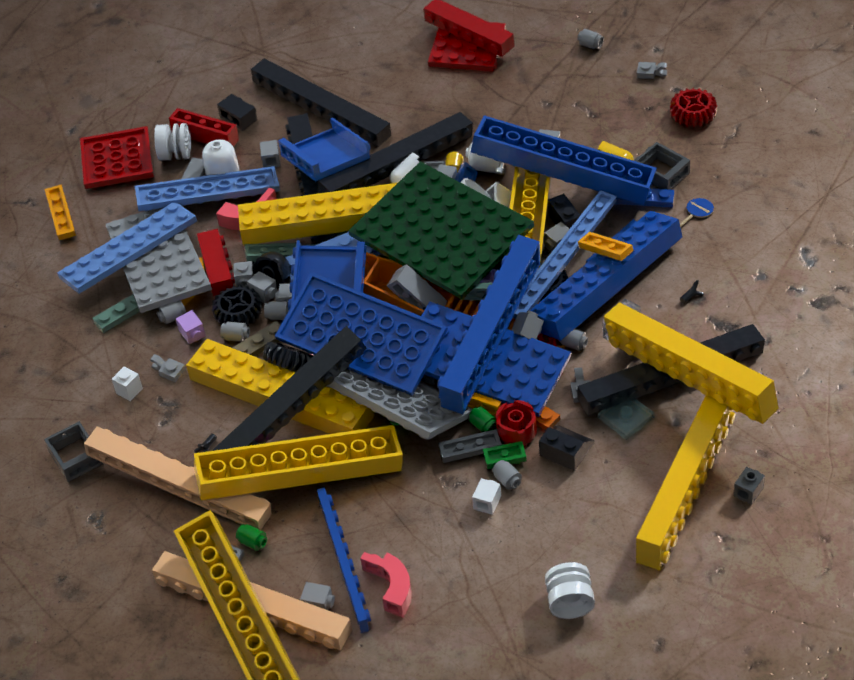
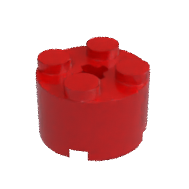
(516, 422)

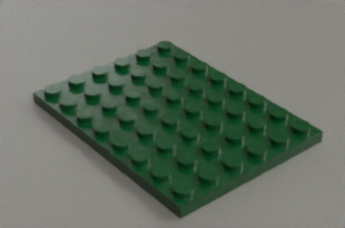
(441, 229)

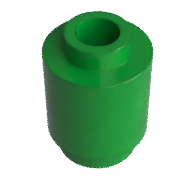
(482, 419)
(251, 537)

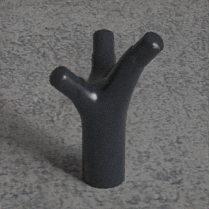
(691, 292)
(206, 444)

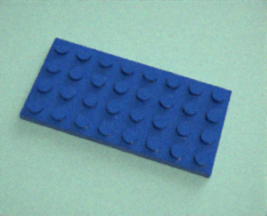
(395, 339)
(518, 370)

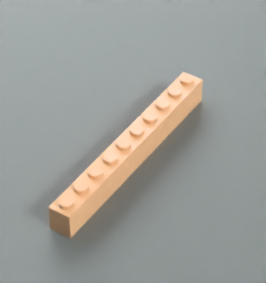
(172, 477)
(282, 610)

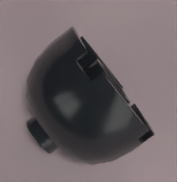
(273, 265)

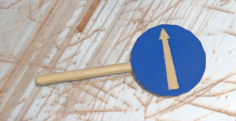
(698, 208)

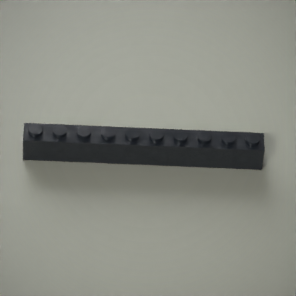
(320, 101)
(300, 129)
(383, 162)
(646, 379)
(296, 391)

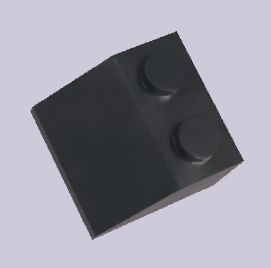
(564, 446)

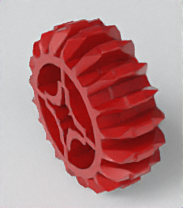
(693, 107)

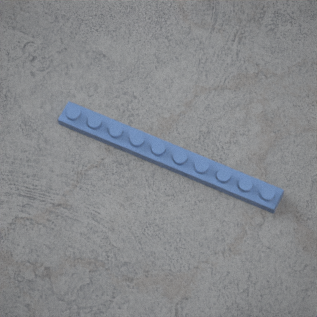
(566, 250)

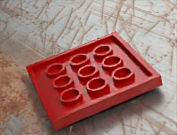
(457, 53)
(116, 157)

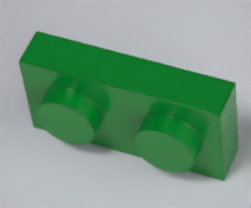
(511, 452)

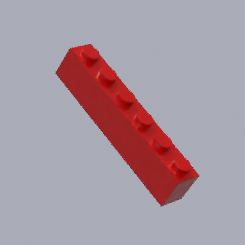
(469, 27)

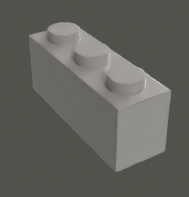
(413, 288)

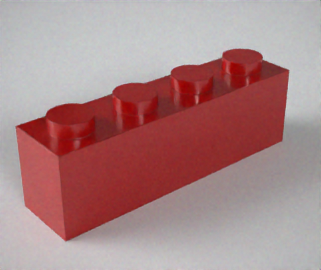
(205, 128)
(215, 260)

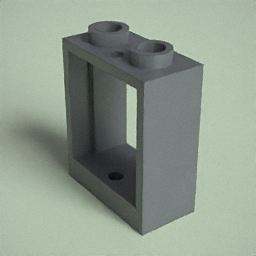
(680, 165)
(77, 465)

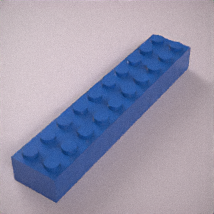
(563, 160)
(605, 276)
(489, 324)

